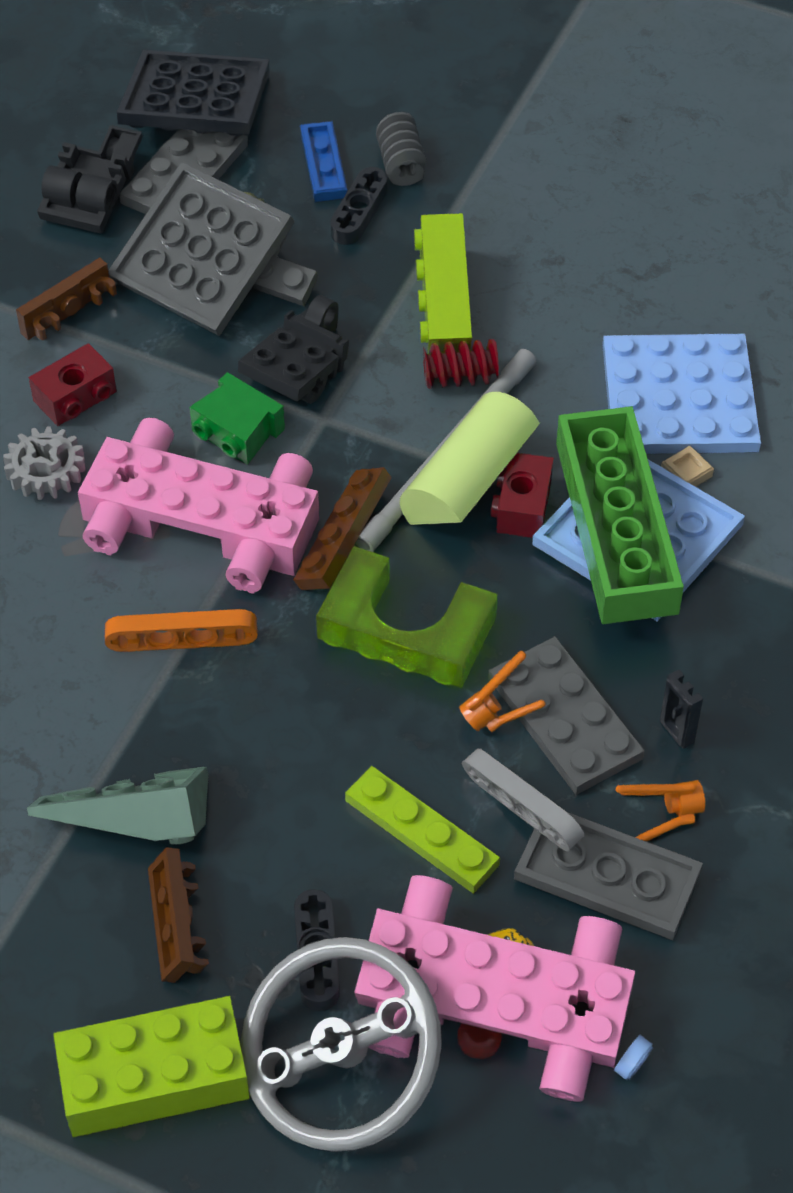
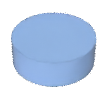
(634, 1057)

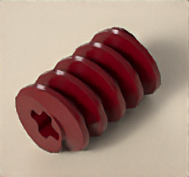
(460, 363)

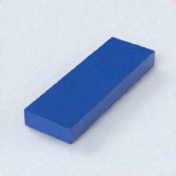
(323, 161)

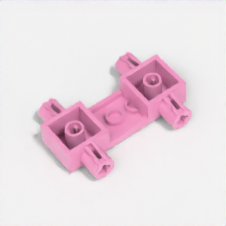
(258, 518)
(507, 985)

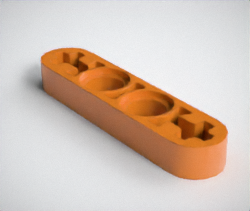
(139, 631)

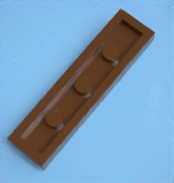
(342, 529)

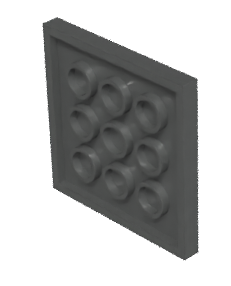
(200, 248)

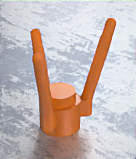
(482, 707)
(680, 798)

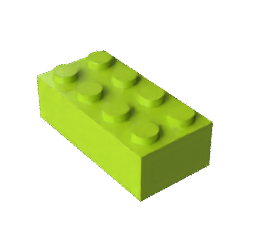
(150, 1066)

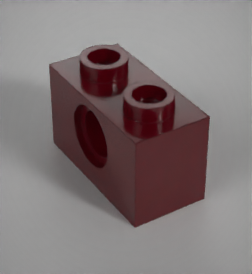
(73, 384)
(523, 495)

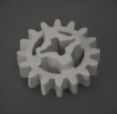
(41, 465)

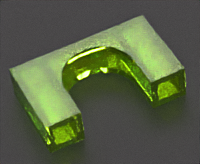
(439, 652)

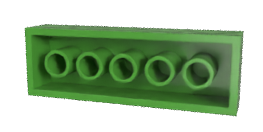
(618, 515)

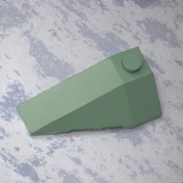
(156, 810)

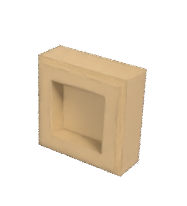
(689, 466)

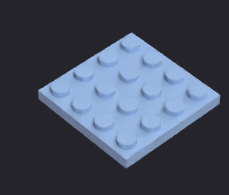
(684, 390)
(694, 520)

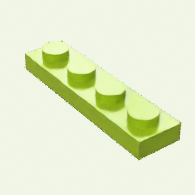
(422, 829)

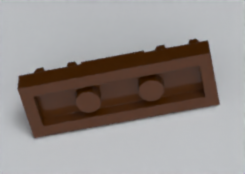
(65, 299)
(174, 916)

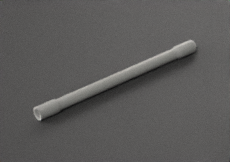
(382, 523)

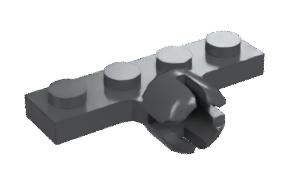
(286, 279)

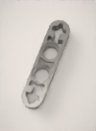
(523, 799)

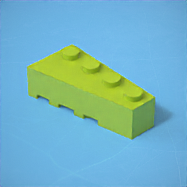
(444, 280)

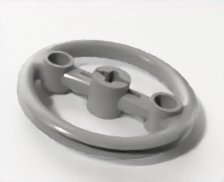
(421, 1019)

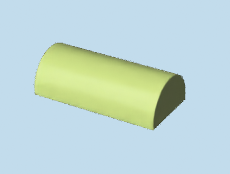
(469, 461)

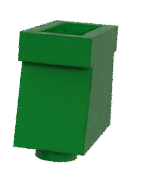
(237, 418)

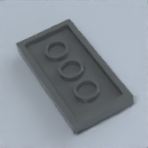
(206, 152)
(576, 724)
(614, 876)

